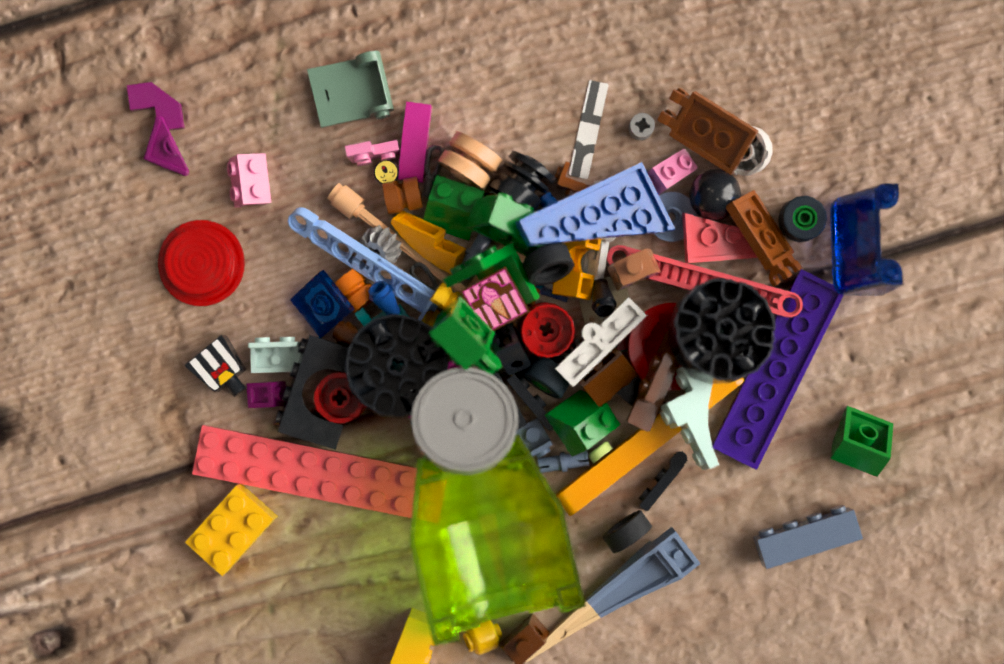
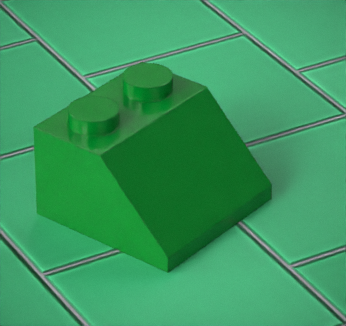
(451, 206)
(581, 422)
(862, 441)

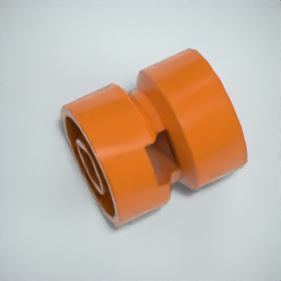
(355, 289)

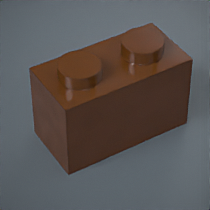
(608, 377)

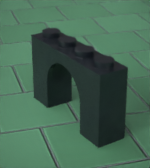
(295, 417)

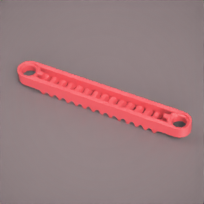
(688, 276)

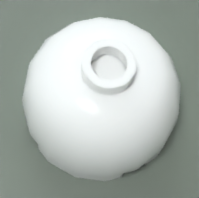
(757, 155)

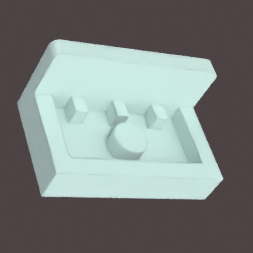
(273, 356)

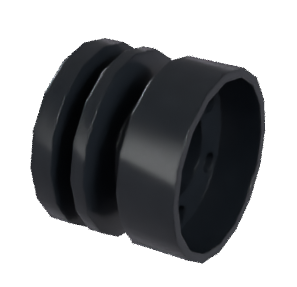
(523, 180)

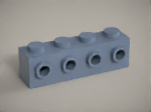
(807, 537)

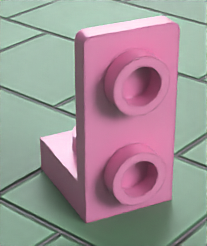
(672, 170)

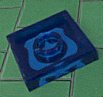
(322, 304)

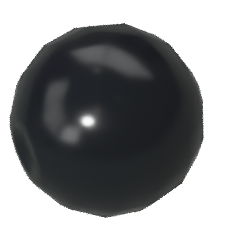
(712, 193)

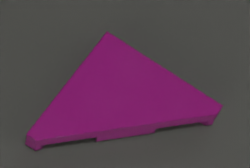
(163, 149)

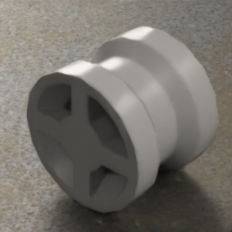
(640, 131)

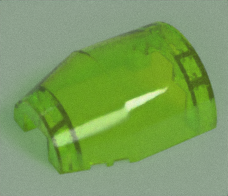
(490, 545)

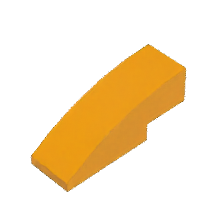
(428, 241)

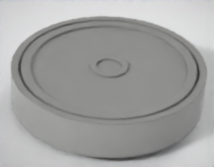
(464, 421)

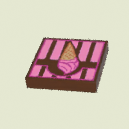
(496, 299)

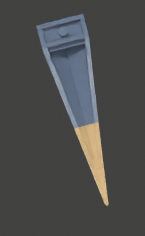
(648, 570)

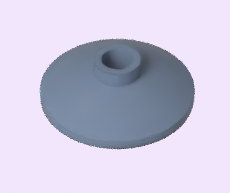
(676, 204)

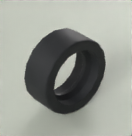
(548, 264)
(627, 531)

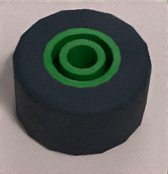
(794, 222)
(545, 377)

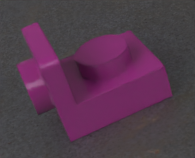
(265, 394)

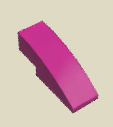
(414, 140)

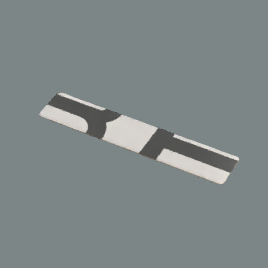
(588, 129)

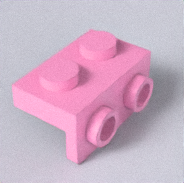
(249, 180)

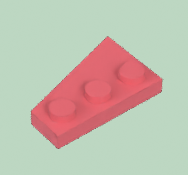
(713, 241)

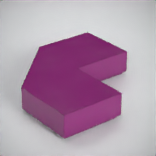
(149, 96)

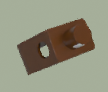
(524, 640)

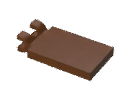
(708, 130)
(763, 236)

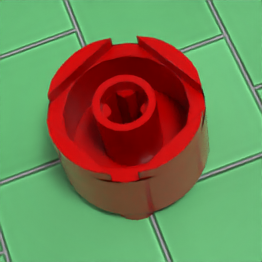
(330, 407)

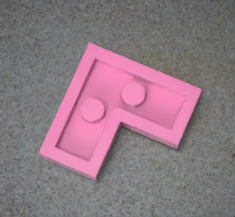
(364, 152)

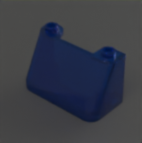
(857, 243)

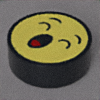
(386, 171)

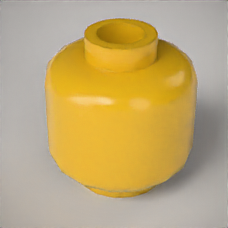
(483, 638)

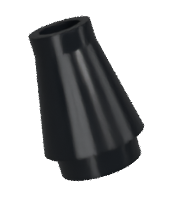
(603, 300)

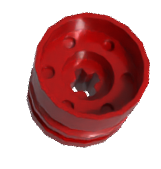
(553, 342)

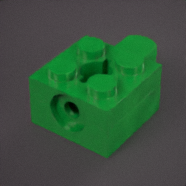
(465, 337)

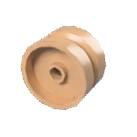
(472, 157)

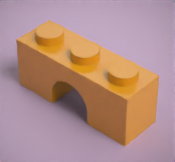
(577, 283)

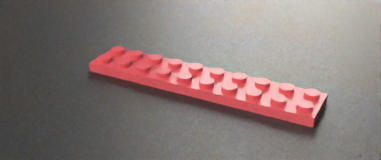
(305, 471)

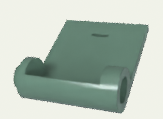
(354, 89)

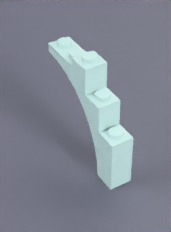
(691, 414)

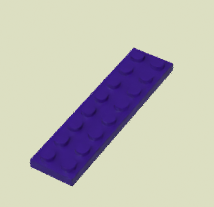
(769, 390)

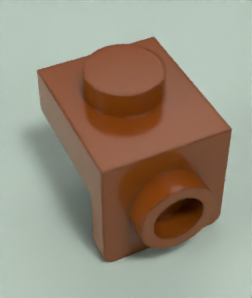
(569, 185)

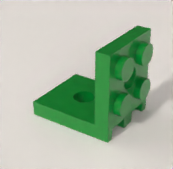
(491, 261)

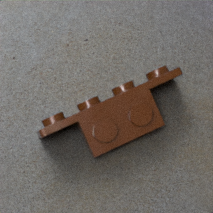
(653, 387)

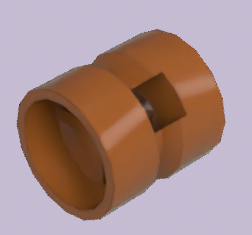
(402, 195)

